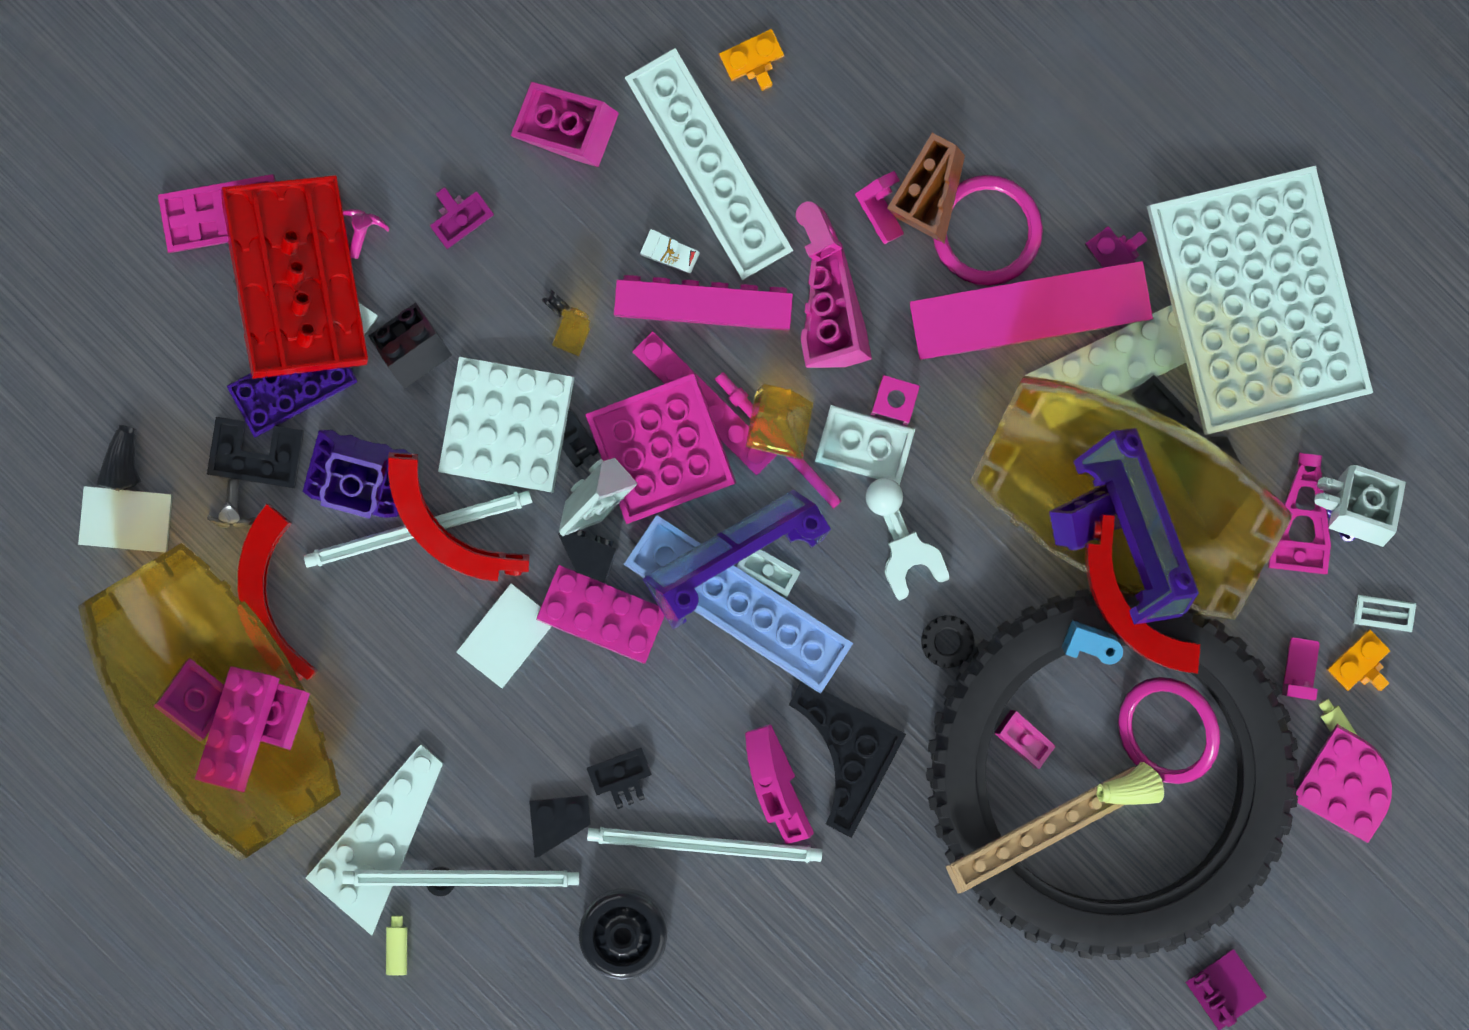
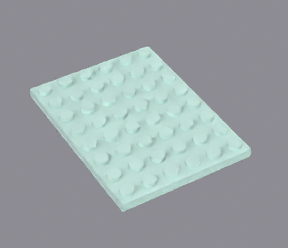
(1259, 300)

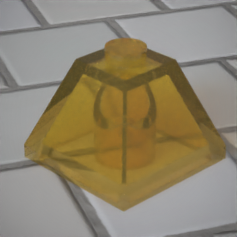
(779, 422)

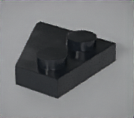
(557, 820)

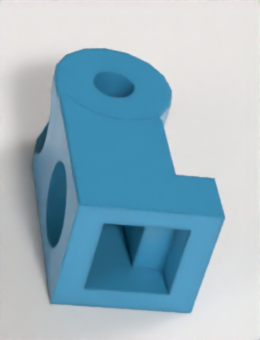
(1092, 641)

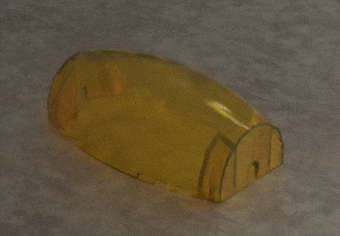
(1215, 504)
(138, 642)

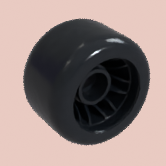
(628, 910)

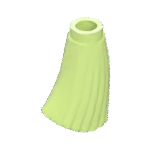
(1138, 787)

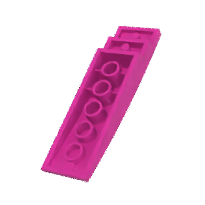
(1031, 310)

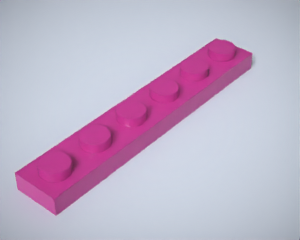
(729, 425)

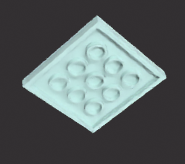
(506, 424)

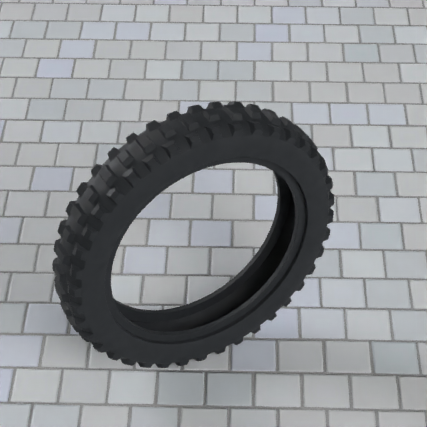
(1166, 915)

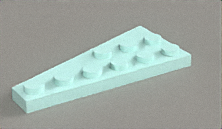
(378, 840)

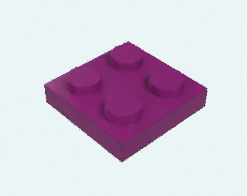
(191, 699)

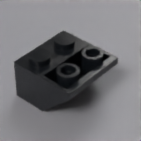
(409, 345)
(589, 556)

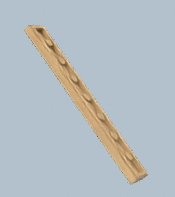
(1030, 838)

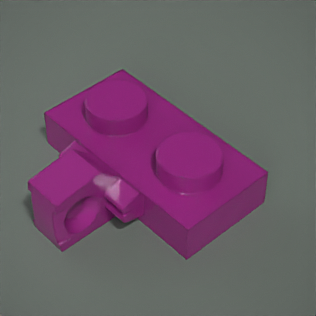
(459, 217)
(1114, 251)

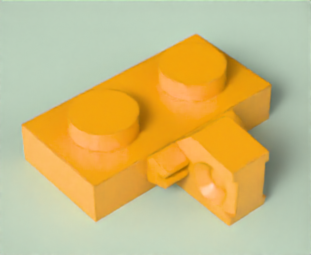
(753, 58)
(1361, 663)

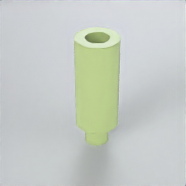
(1334, 716)
(396, 947)

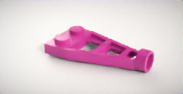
(1304, 556)

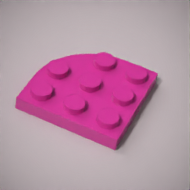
(1348, 784)

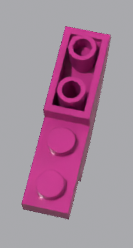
(772, 784)

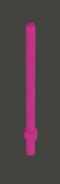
(739, 398)

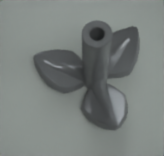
(229, 512)

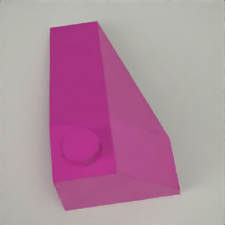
(834, 321)

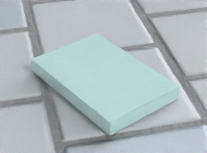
(864, 444)
(125, 519)
(505, 636)

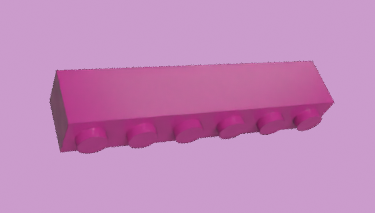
(703, 304)

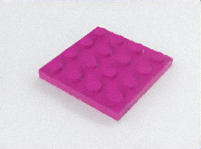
(665, 445)

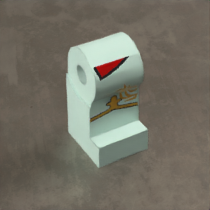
(669, 252)

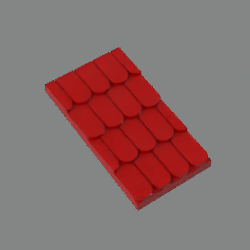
(294, 276)

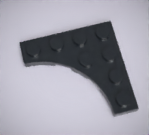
(859, 751)

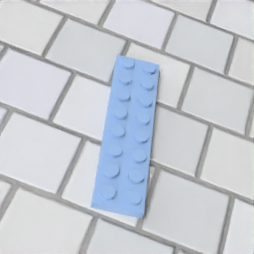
(749, 610)

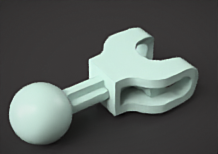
(906, 549)

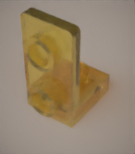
(573, 331)

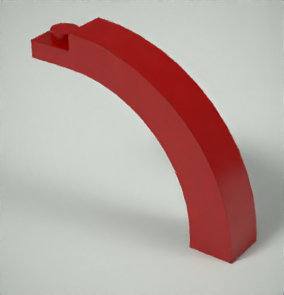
(434, 537)
(252, 580)
(1115, 610)

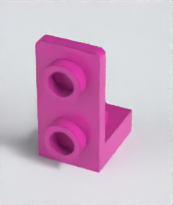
(875, 206)
(1301, 669)

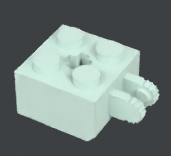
(1363, 503)

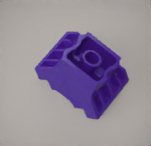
(351, 475)

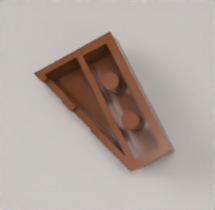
(930, 188)

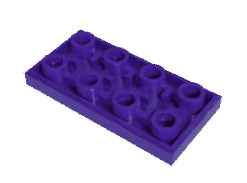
(277, 399)

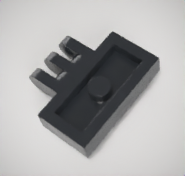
(620, 776)

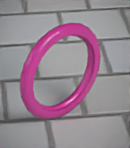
(1031, 247)
(1205, 711)

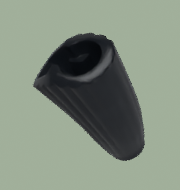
(118, 466)

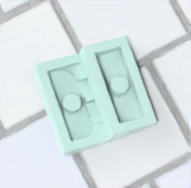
(770, 572)

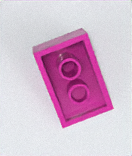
(565, 123)

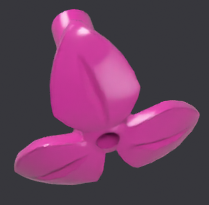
(360, 223)

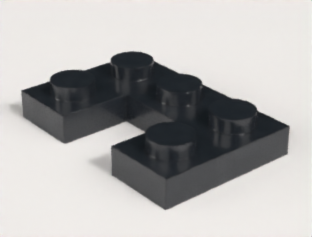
(231, 462)

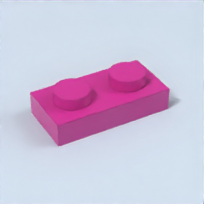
(1024, 739)

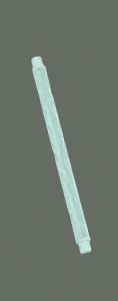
(401, 533)
(705, 845)
(460, 878)

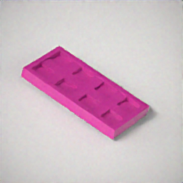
(196, 215)
(601, 614)
(237, 729)

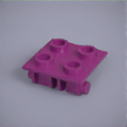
(1226, 990)

